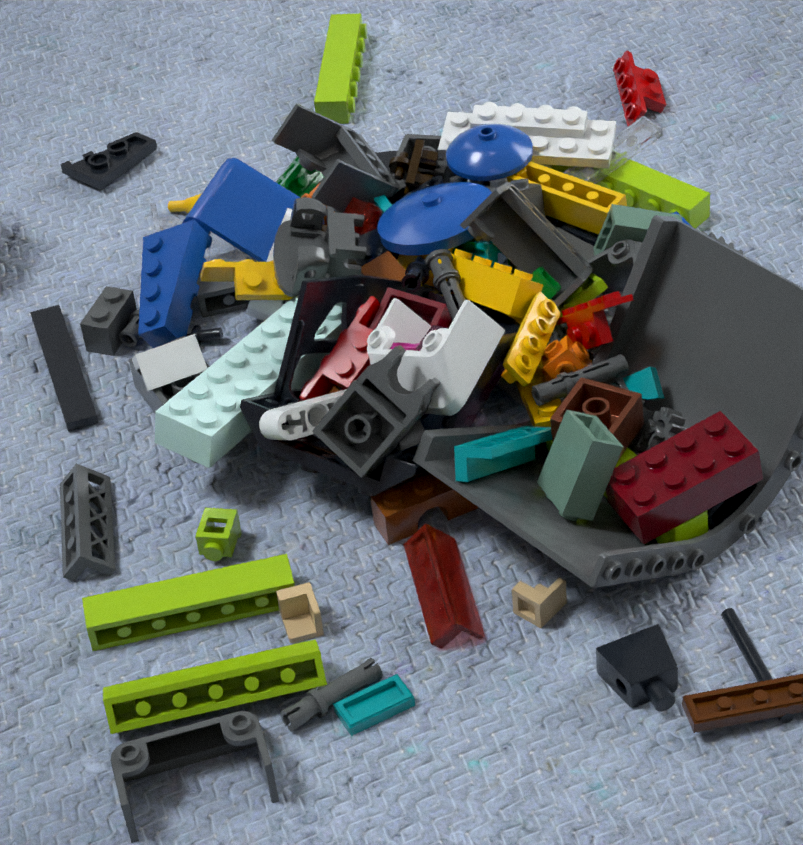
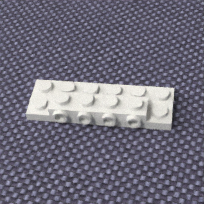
(556, 134)

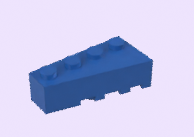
(170, 281)

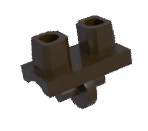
(420, 158)

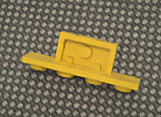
(250, 278)
(531, 340)

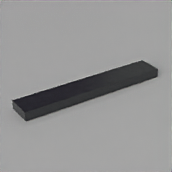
(64, 368)

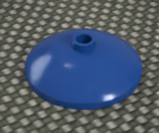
(489, 152)

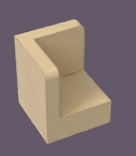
(538, 603)
(300, 613)

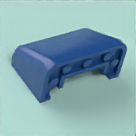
(242, 208)

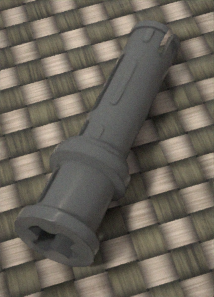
(443, 271)

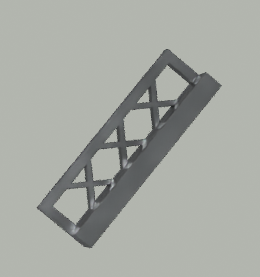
(78, 516)

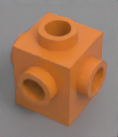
(564, 357)

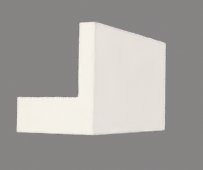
(170, 362)

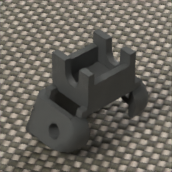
(310, 254)

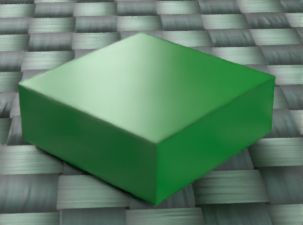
(550, 285)

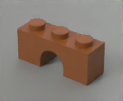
(400, 508)

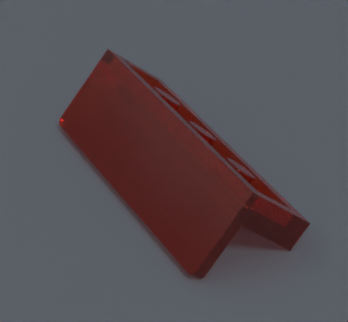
(442, 586)

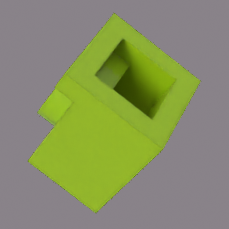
(218, 541)

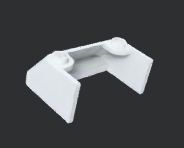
(449, 354)

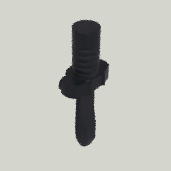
(206, 335)

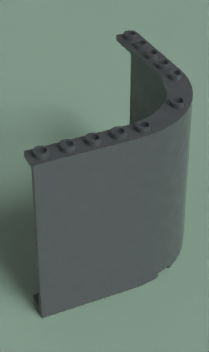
(721, 342)

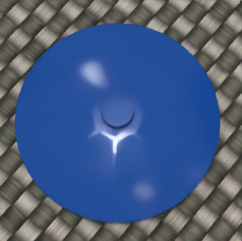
(430, 218)

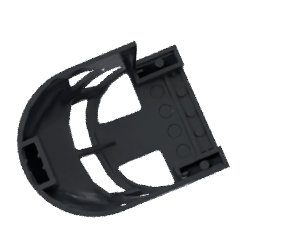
(313, 305)

